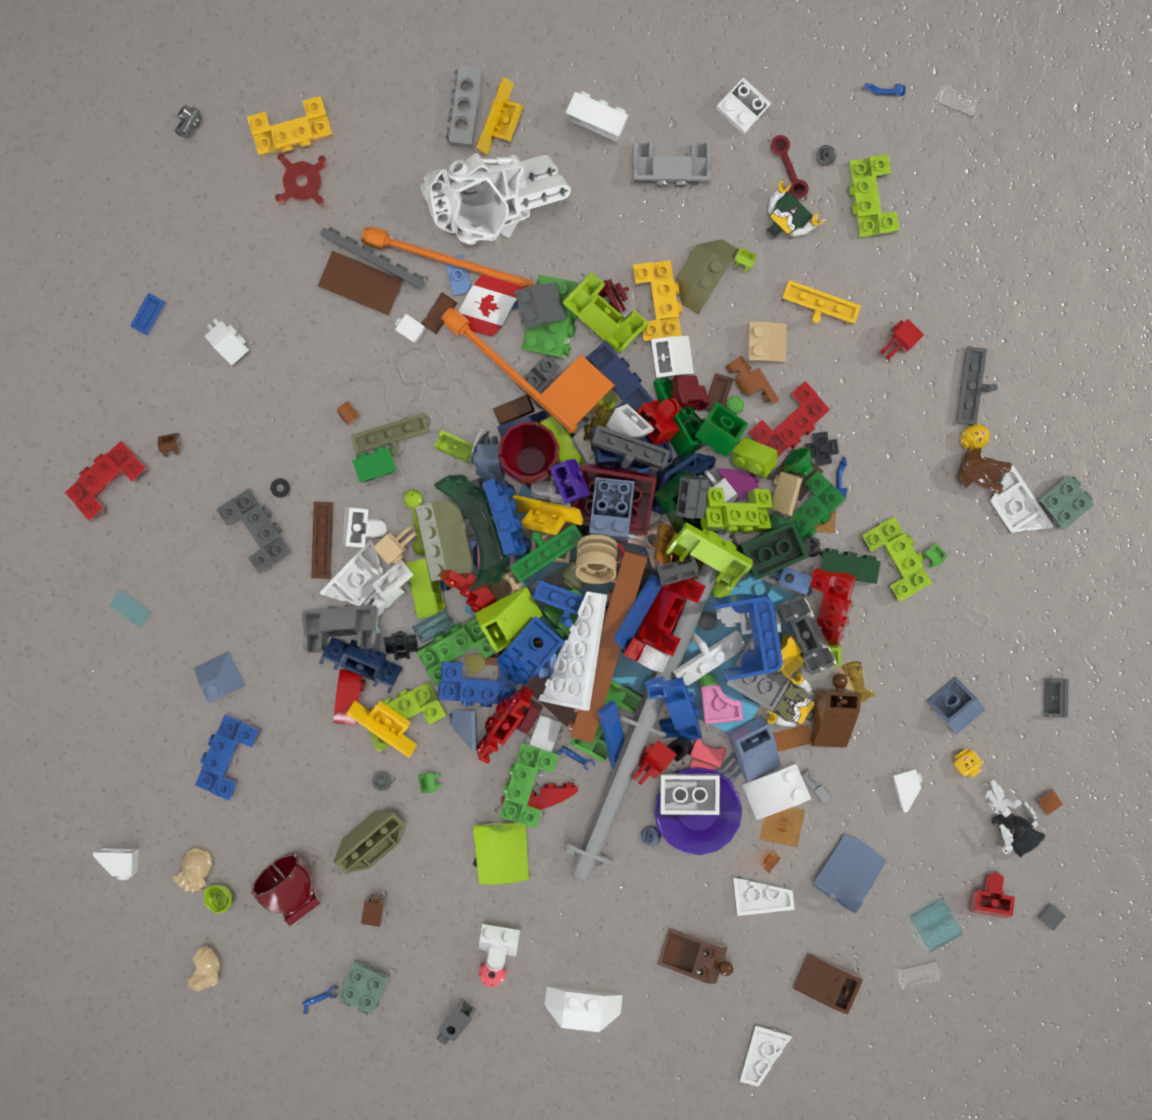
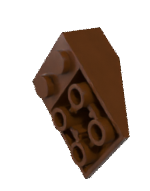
(828, 984)

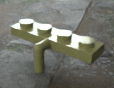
(390, 434)

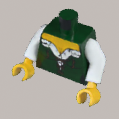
(789, 214)

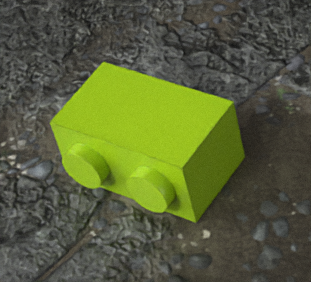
(754, 457)

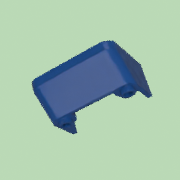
(766, 655)

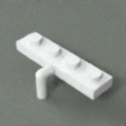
(710, 657)

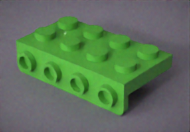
(554, 338)

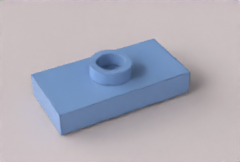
(458, 278)

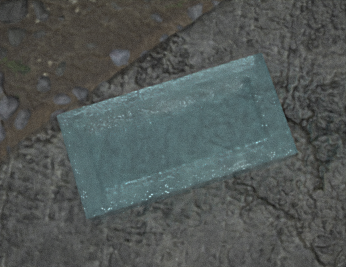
(130, 609)

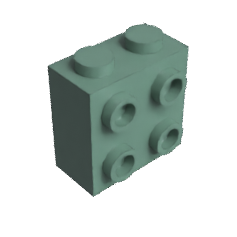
(1066, 502)
(363, 988)

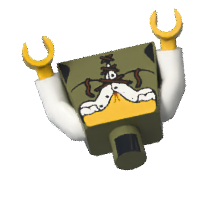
(794, 704)

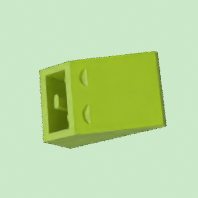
(507, 618)

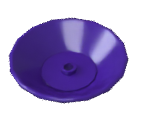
(702, 832)

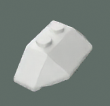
(582, 1008)

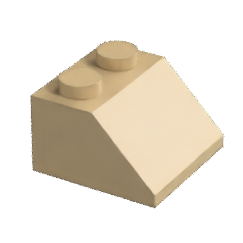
(766, 342)
(786, 492)

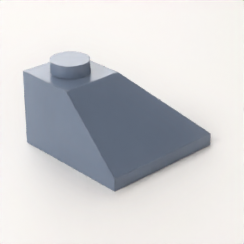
(218, 677)
(465, 725)

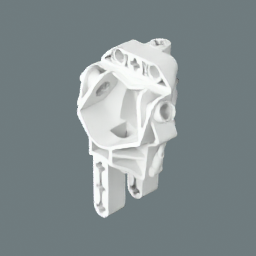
(503, 199)

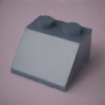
(956, 705)

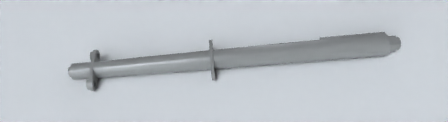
(638, 736)

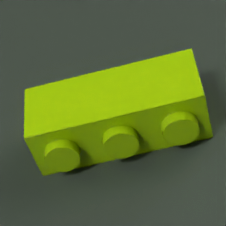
(426, 594)

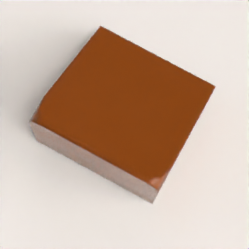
(1049, 801)

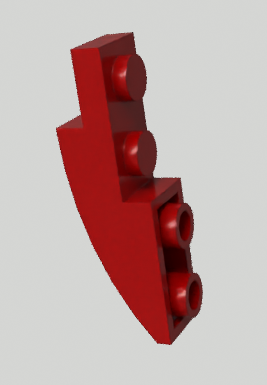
(477, 599)
(550, 795)

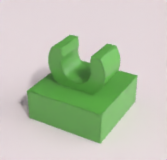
(936, 554)
(427, 782)

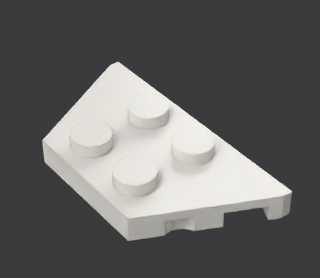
(1018, 505)
(355, 580)

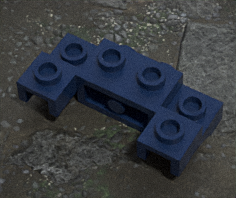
(616, 370)
(607, 458)
(364, 662)

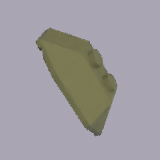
(703, 272)
(369, 842)

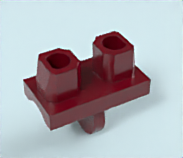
(616, 294)

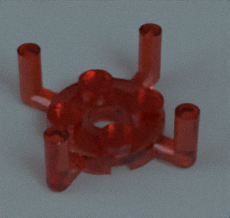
(298, 169)

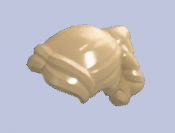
(506, 586)
(194, 870)
(206, 969)

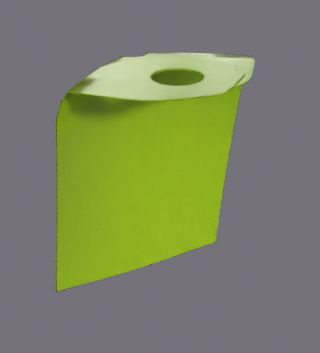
(501, 852)

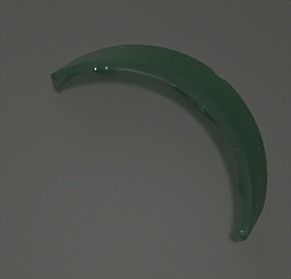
(476, 507)

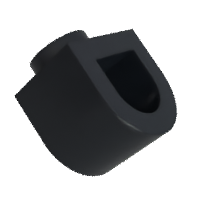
(680, 747)

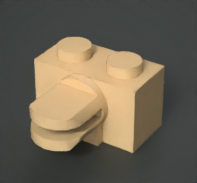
(391, 549)

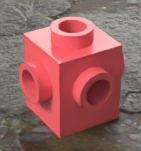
(489, 980)

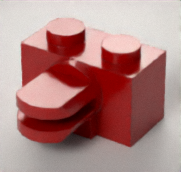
(905, 335)
(660, 418)
(654, 761)
(992, 899)

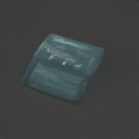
(433, 625)
(936, 925)

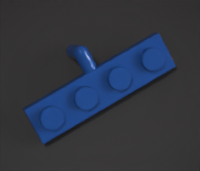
(560, 598)

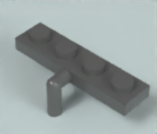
(973, 385)
(630, 448)

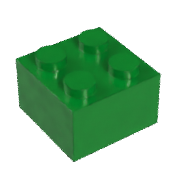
(721, 429)
(375, 464)

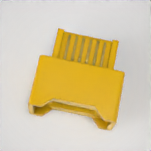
(790, 655)

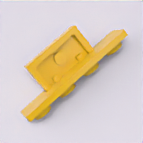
(501, 119)
(546, 516)
(385, 724)

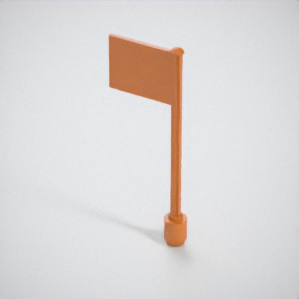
(566, 398)

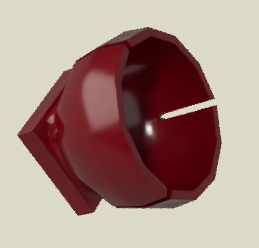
(528, 453)
(291, 896)

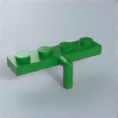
(545, 552)

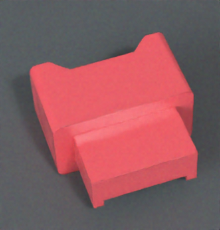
(706, 756)

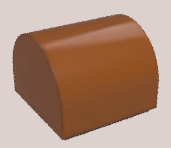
(347, 413)

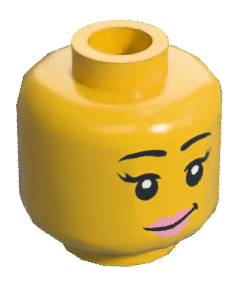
(975, 437)
(968, 763)

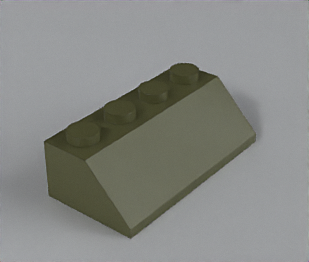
(444, 538)

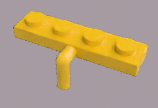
(821, 303)

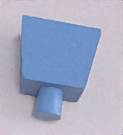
(800, 583)

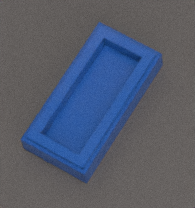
(147, 314)

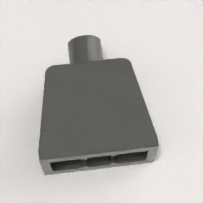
(456, 1021)

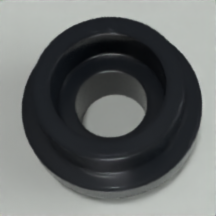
(275, 483)

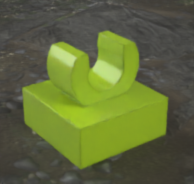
(745, 257)

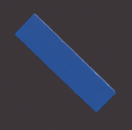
(637, 612)
(612, 730)

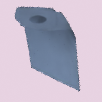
(850, 872)

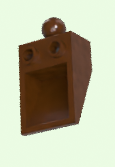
(835, 716)
(694, 957)

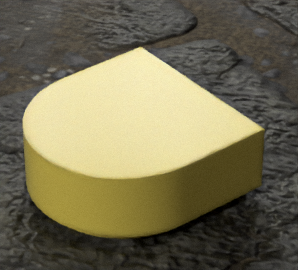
(474, 663)

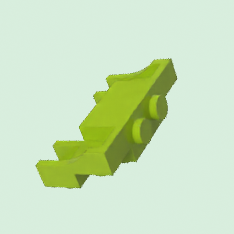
(866, 196)
(601, 315)
(737, 516)
(711, 550)
(902, 555)
(411, 703)

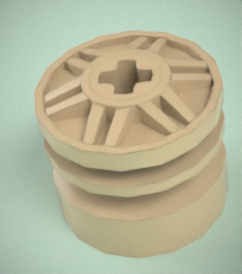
(596, 559)

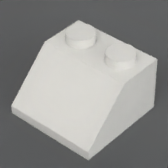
(118, 862)

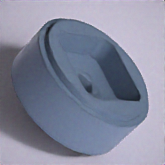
(651, 836)

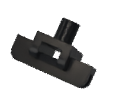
(823, 448)
(401, 642)

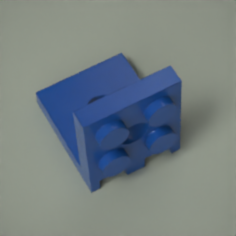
(524, 659)

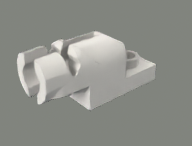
(389, 587)

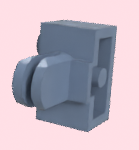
(487, 460)

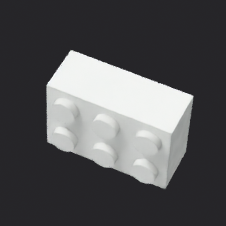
(597, 116)
(689, 794)

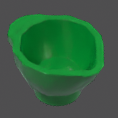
(799, 462)

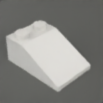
(776, 791)

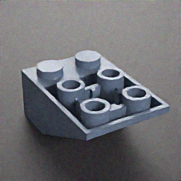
(612, 509)
(755, 748)

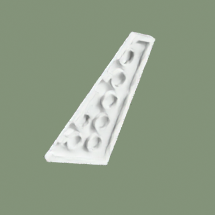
(577, 660)

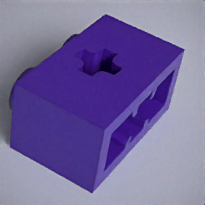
(570, 481)

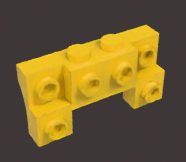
(293, 132)
(664, 299)

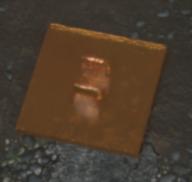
(664, 535)
(783, 827)

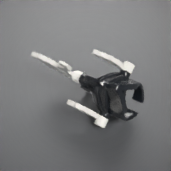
(1015, 830)

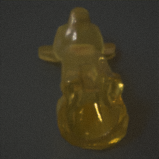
(601, 417)
(854, 671)

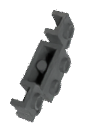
(540, 379)
(260, 526)
(340, 622)
(809, 634)

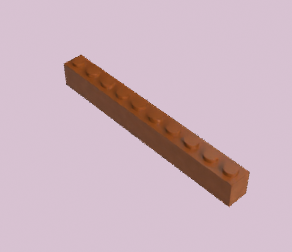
(621, 601)

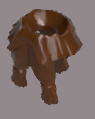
(983, 471)

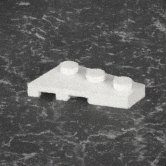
(761, 898)
(762, 1052)

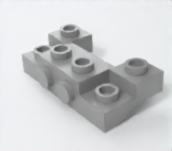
(672, 168)

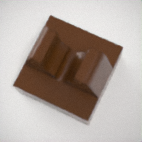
(168, 442)

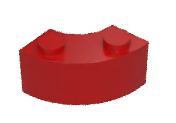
(348, 691)

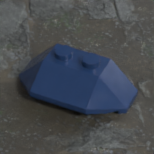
(689, 462)

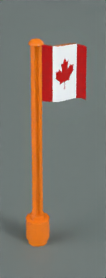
(486, 301)

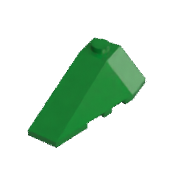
(686, 420)

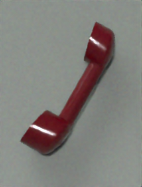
(780, 146)

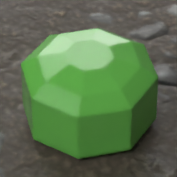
(735, 404)
(707, 680)

